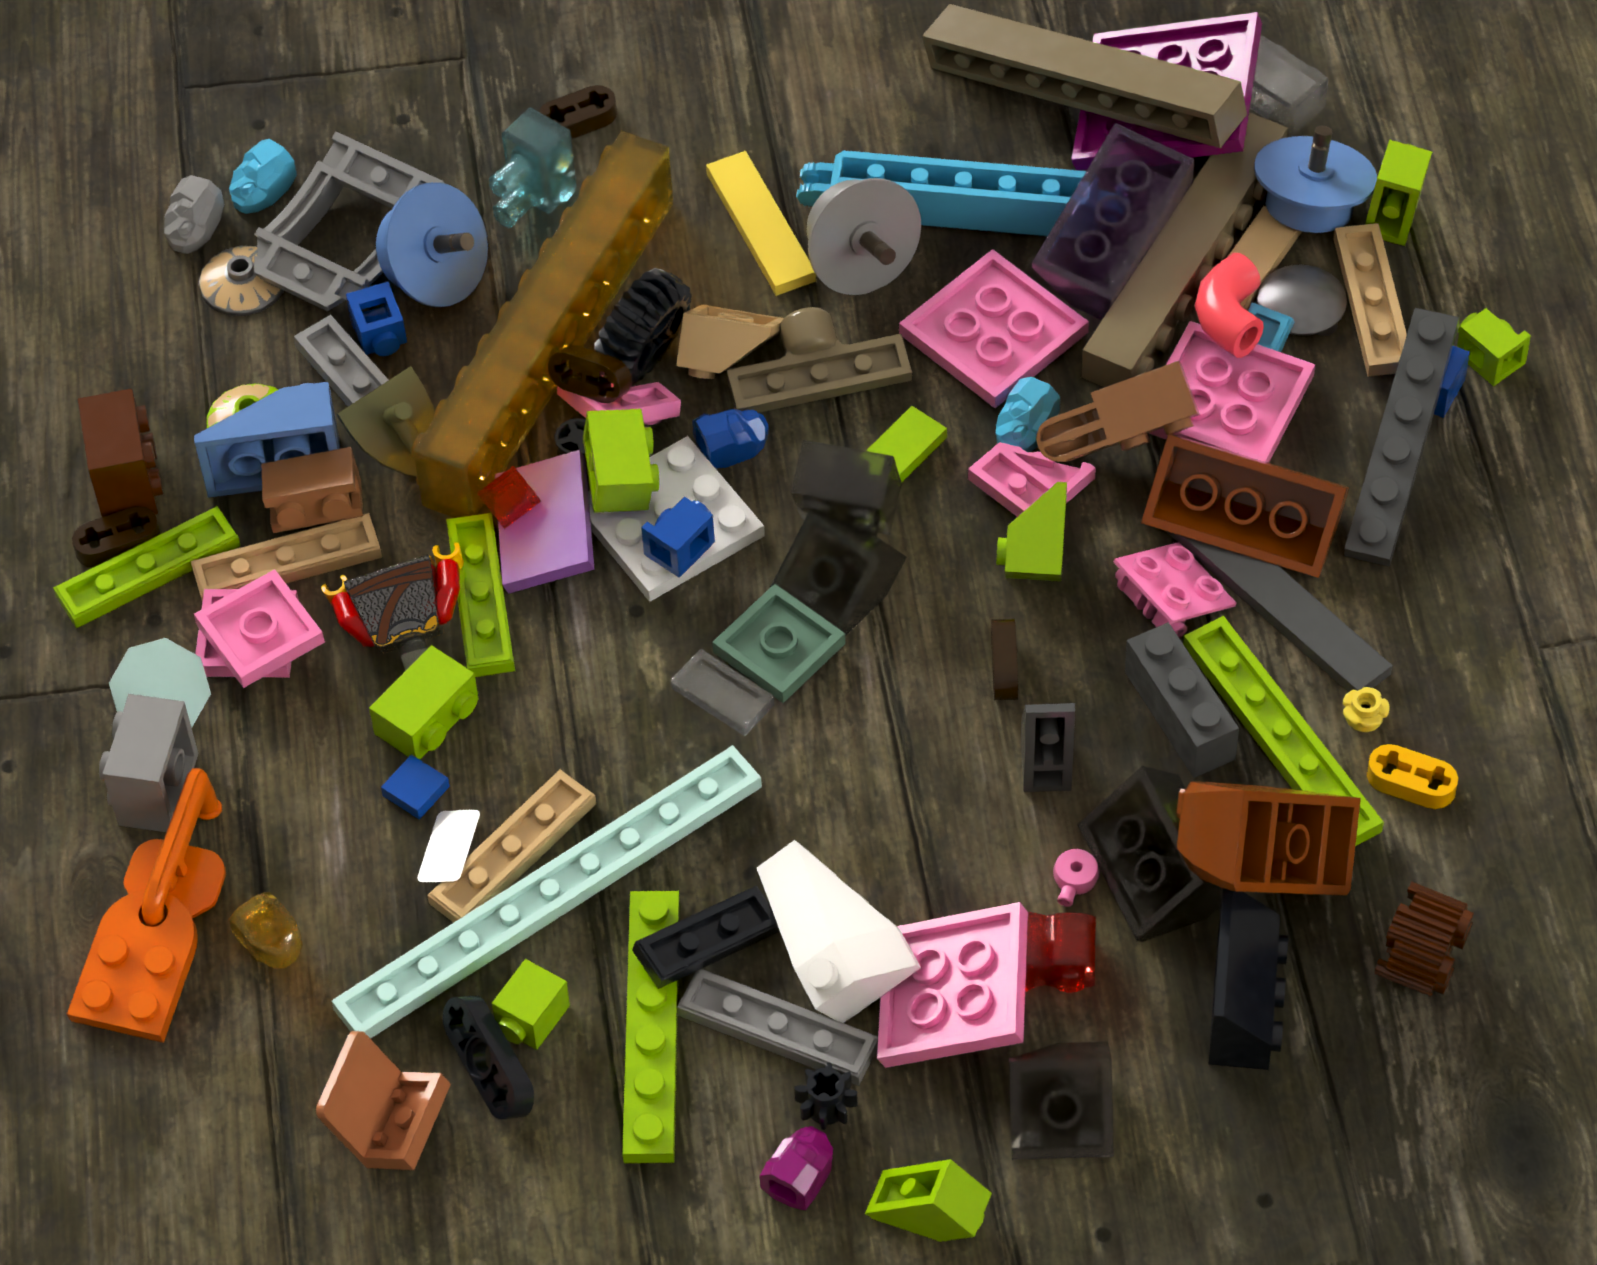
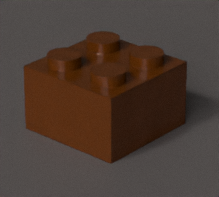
(120, 452)

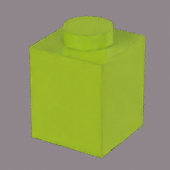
(530, 1004)

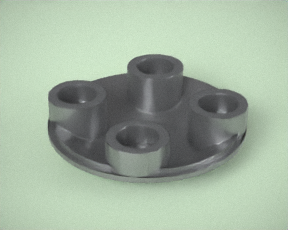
(1308, 296)

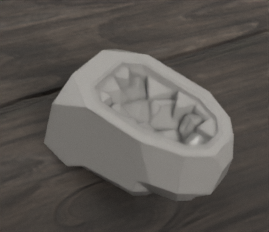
(192, 214)

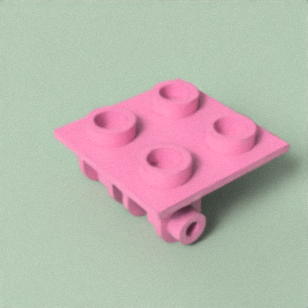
(1170, 586)

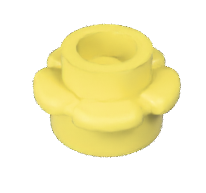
(1365, 718)

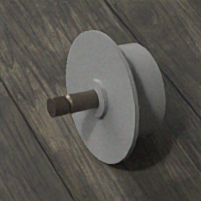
(862, 234)

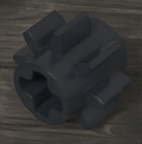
(826, 1096)

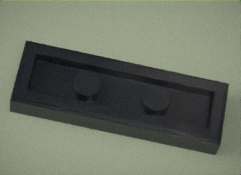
(706, 937)

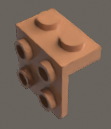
(378, 1108)

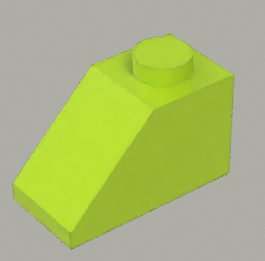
(1036, 539)
(930, 1200)

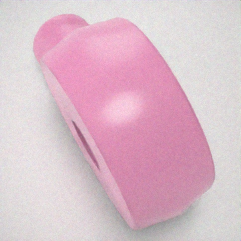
(1075, 874)

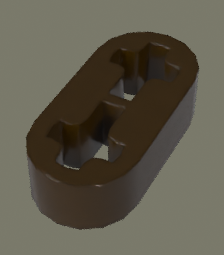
(578, 112)
(589, 380)
(114, 535)
(1004, 659)

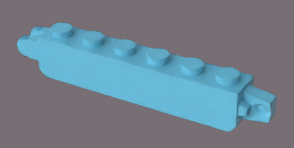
(956, 190)

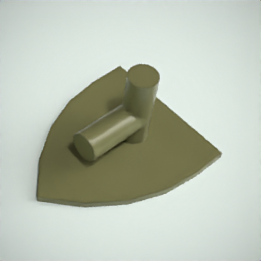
(390, 420)

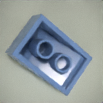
(276, 428)

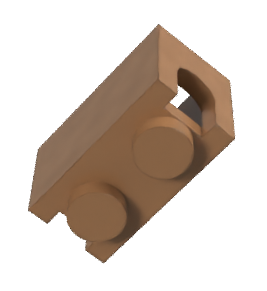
(312, 489)

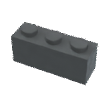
(1181, 700)

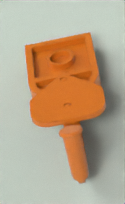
(138, 968)

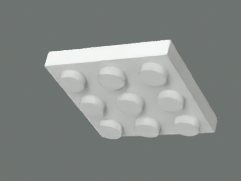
(681, 473)

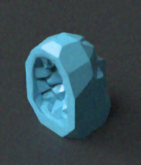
(262, 177)
(1024, 412)

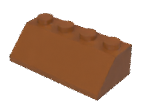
(1255, 505)

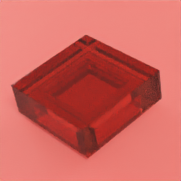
(508, 497)

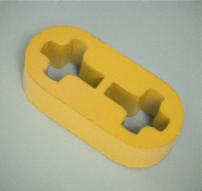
(1412, 776)

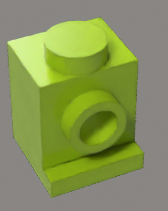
(1492, 346)

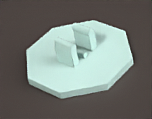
(163, 672)

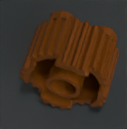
(1423, 940)

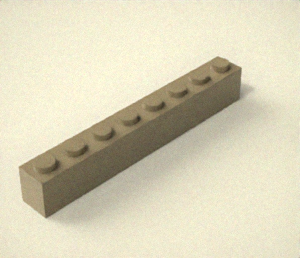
(1086, 75)
(1178, 260)

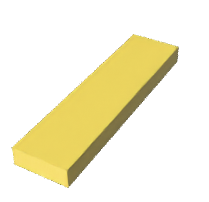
(761, 223)

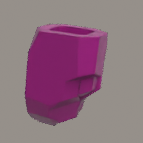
(798, 1168)

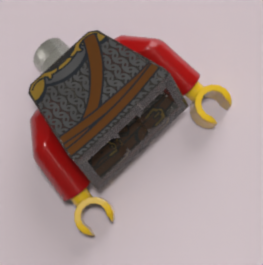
(400, 603)

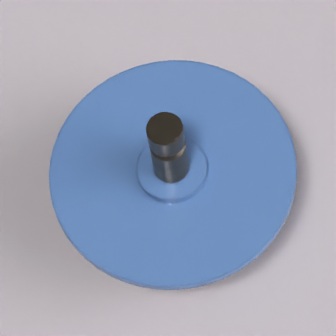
(1313, 181)
(433, 244)

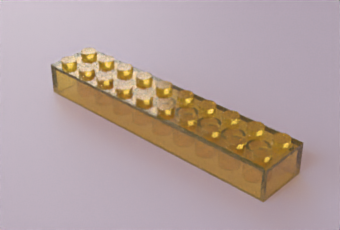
(554, 308)

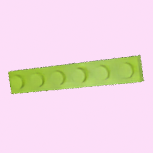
(1273, 718)
(650, 1040)

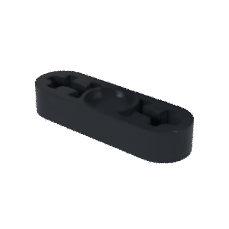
(505, 1083)

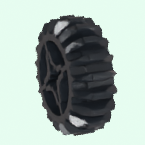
(645, 321)

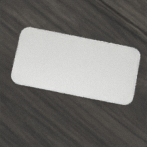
(448, 846)

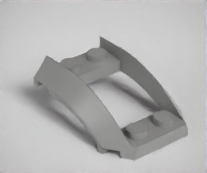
(304, 272)

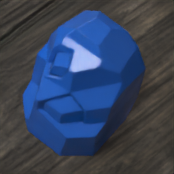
(730, 436)

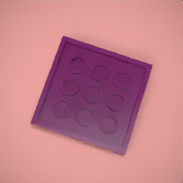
(1212, 45)

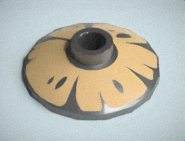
(233, 287)

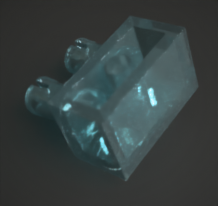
(536, 169)

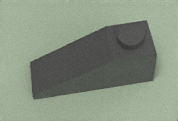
(1047, 747)

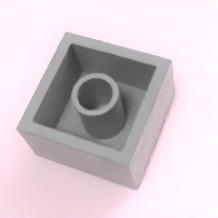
(148, 761)

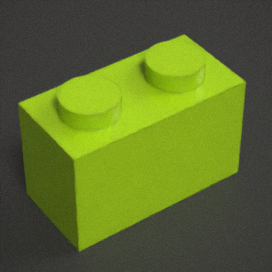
(1398, 190)
(619, 460)
(424, 703)

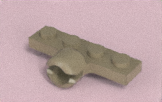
(817, 366)

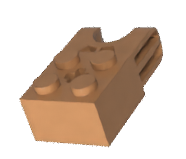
(1121, 415)

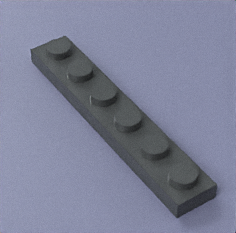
(1401, 437)

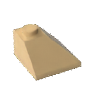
(720, 337)

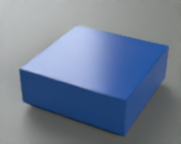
(415, 786)

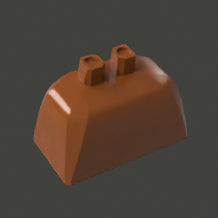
(1268, 838)

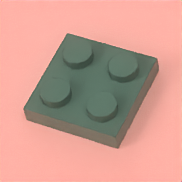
(778, 643)

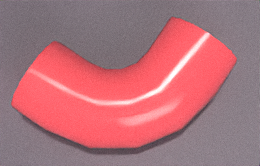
(1220, 306)

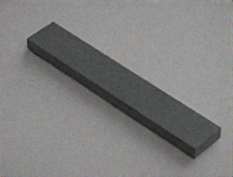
(1295, 615)

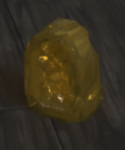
(267, 931)

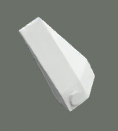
(833, 935)

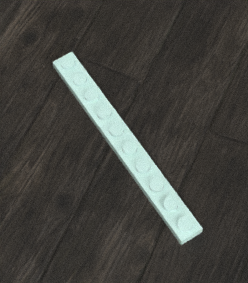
(546, 894)

